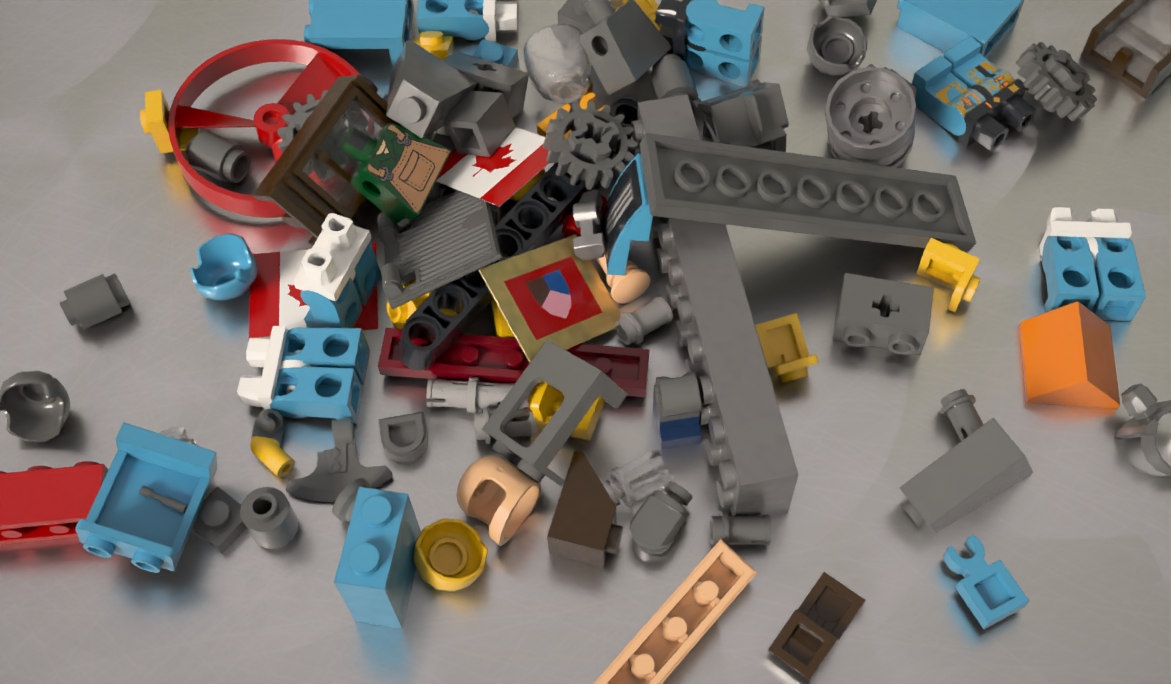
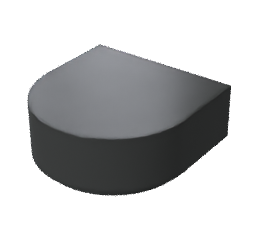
(404, 436)

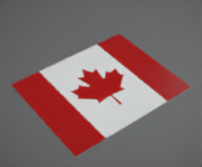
(502, 173)
(278, 302)

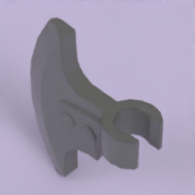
(337, 468)

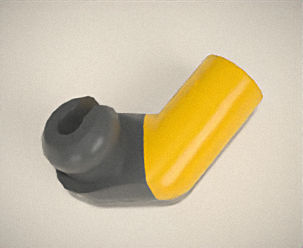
(267, 441)

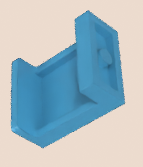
(360, 24)
(138, 525)

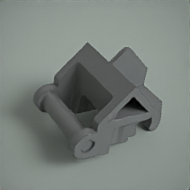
(744, 116)

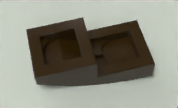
(816, 626)

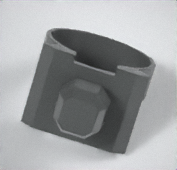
(1142, 404)

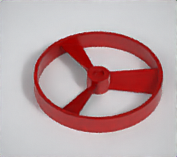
(318, 76)

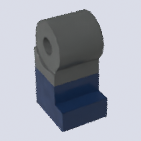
(677, 410)

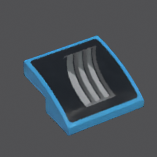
(626, 216)

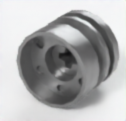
(866, 101)

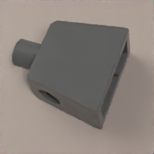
(621, 43)

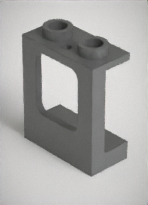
(581, 387)

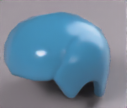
(224, 267)

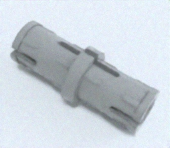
(466, 394)

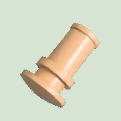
(627, 287)

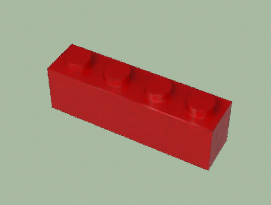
(47, 501)

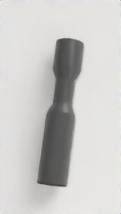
(165, 500)

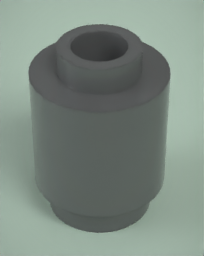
(672, 78)
(218, 157)
(94, 301)
(269, 517)

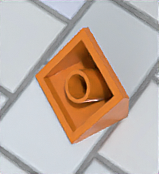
(1068, 359)

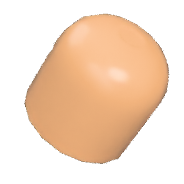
(498, 495)

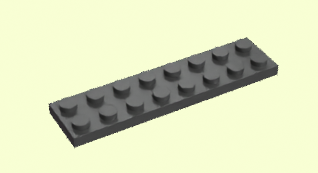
(802, 193)

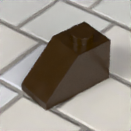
(584, 517)

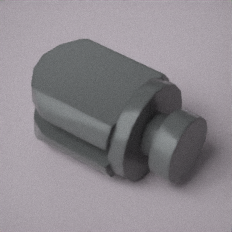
(660, 519)

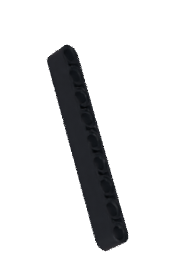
(514, 239)

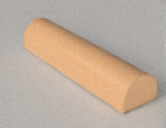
(681, 619)

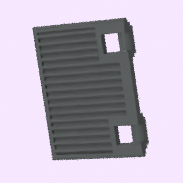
(442, 245)

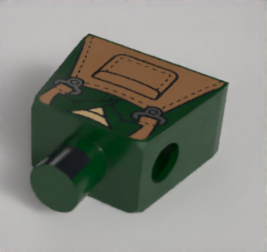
(395, 169)

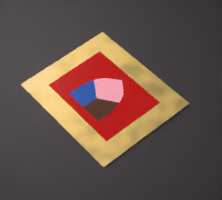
(551, 297)

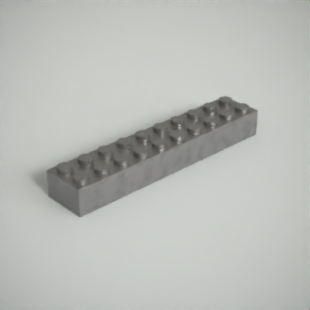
(722, 344)

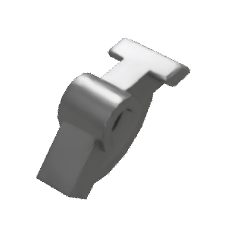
(588, 218)

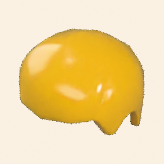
(449, 554)

